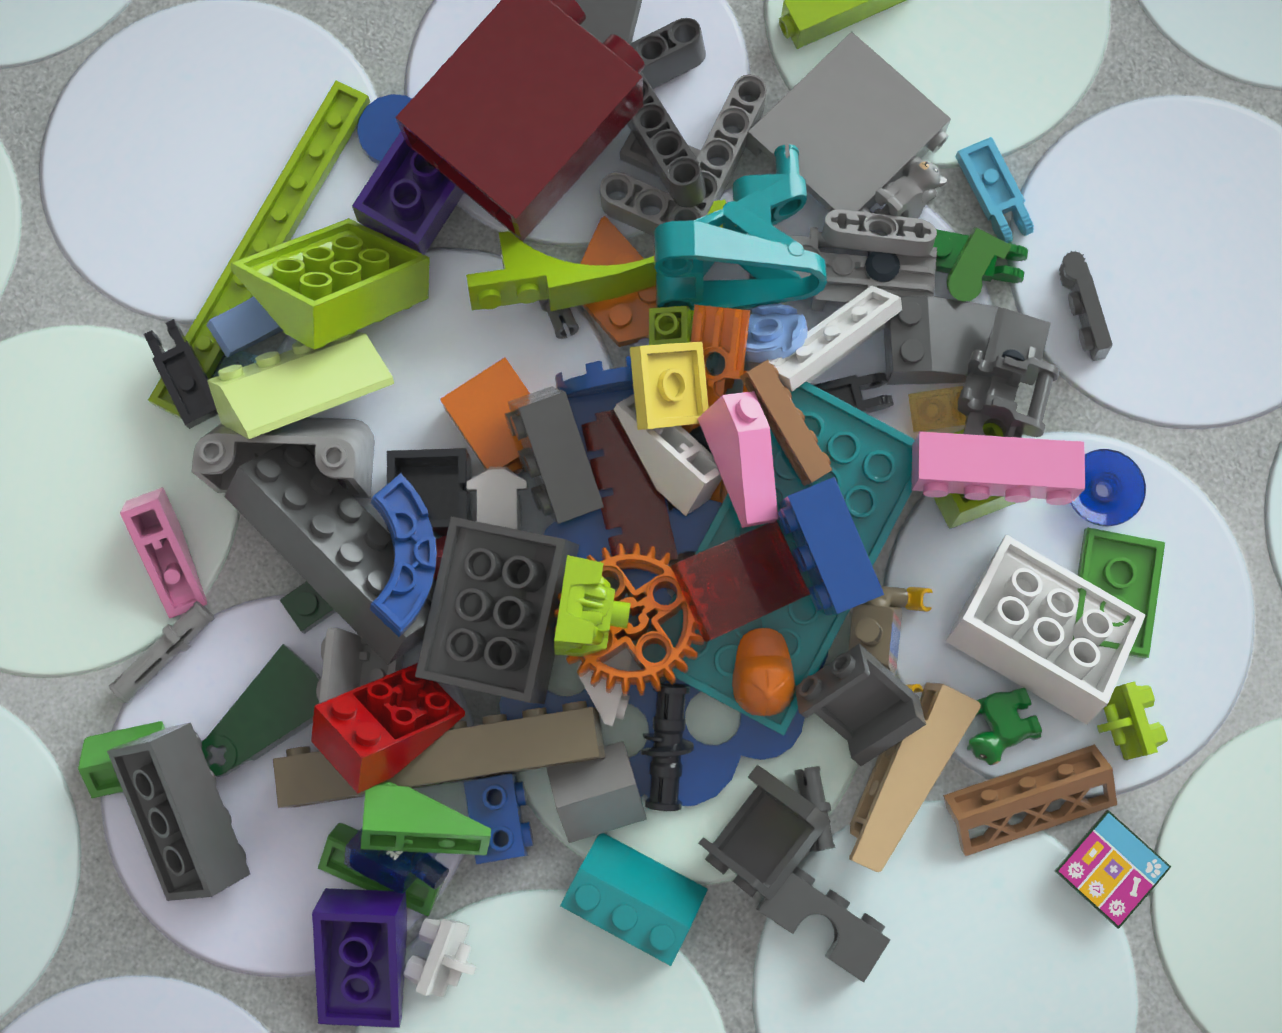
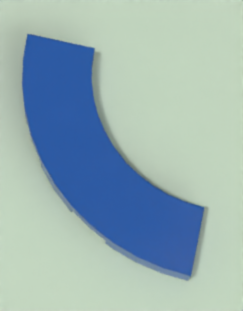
(413, 555)

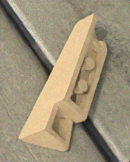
(907, 774)

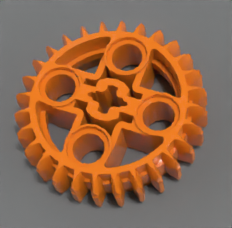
(644, 604)

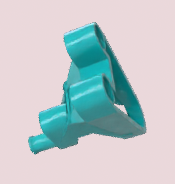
(690, 248)

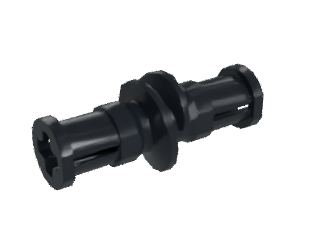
(667, 747)

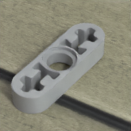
(915, 237)

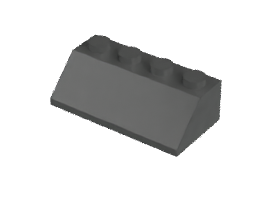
(180, 813)

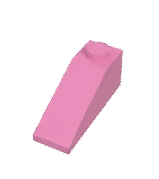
(743, 454)
(163, 551)

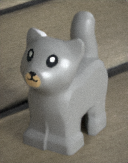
(912, 193)

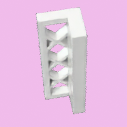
(838, 336)

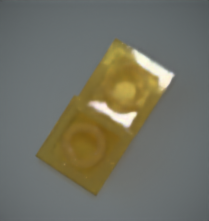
(936, 409)

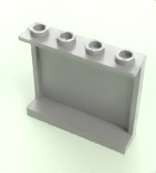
(853, 126)

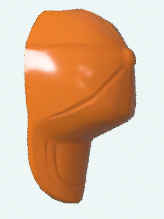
(763, 673)

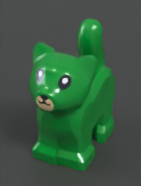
(1005, 725)

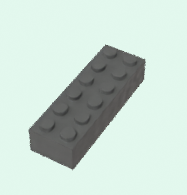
(325, 540)

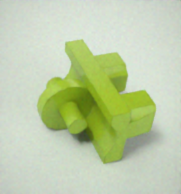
(1129, 721)

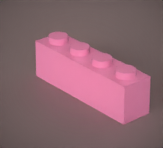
(998, 467)

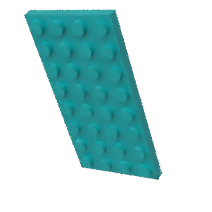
(875, 480)

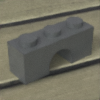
(856, 941)

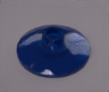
(1124, 485)

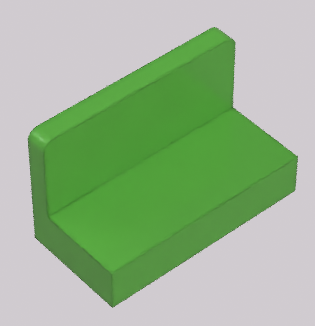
(95, 763)

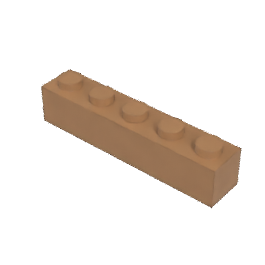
(787, 423)

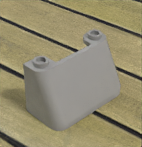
(340, 449)

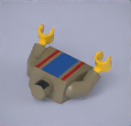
(878, 624)

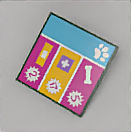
(1112, 869)

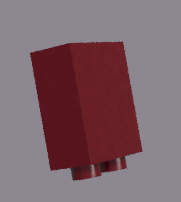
(524, 108)

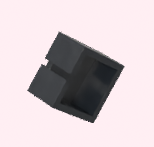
(439, 479)

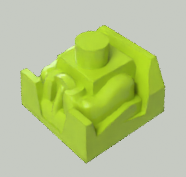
(586, 609)

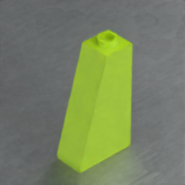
(814, 19)

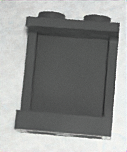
(861, 703)
(766, 836)

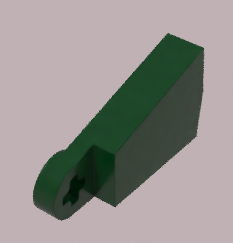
(266, 713)

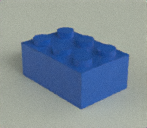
(829, 548)

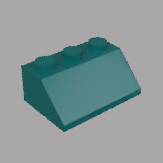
(634, 898)

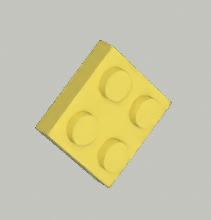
(669, 384)

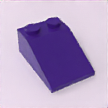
(360, 957)

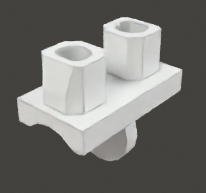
(445, 960)

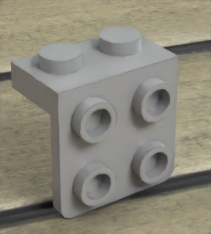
(349, 664)

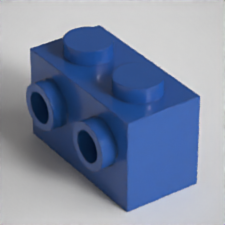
(497, 805)

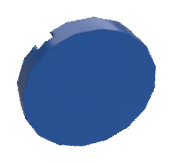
(379, 126)

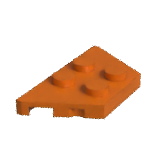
(627, 316)

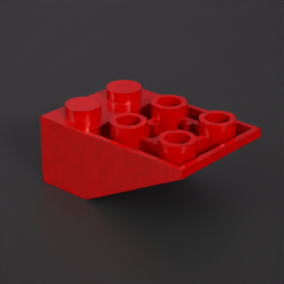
(382, 726)

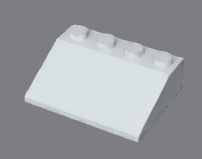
(1025, 626)

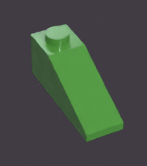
(412, 822)

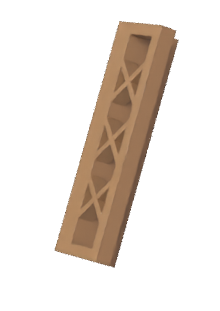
(1031, 792)

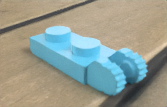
(994, 188)

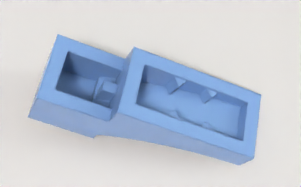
(242, 327)

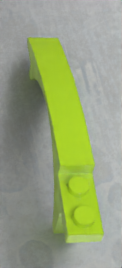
(536, 276)

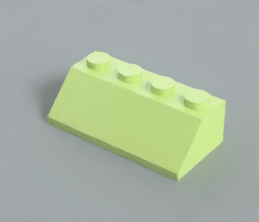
(296, 384)

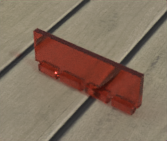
(635, 500)

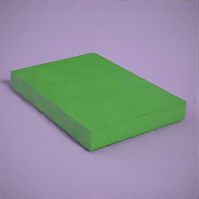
(1127, 570)

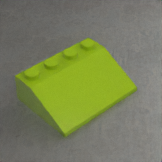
(334, 281)

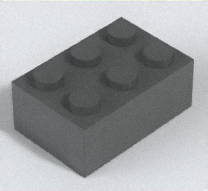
(553, 454)

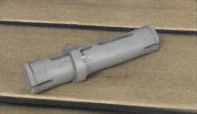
(175, 638)

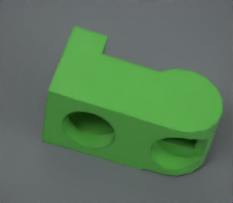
(967, 272)

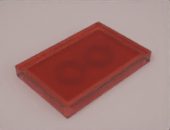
(740, 580)

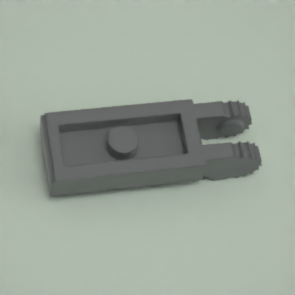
(1085, 302)

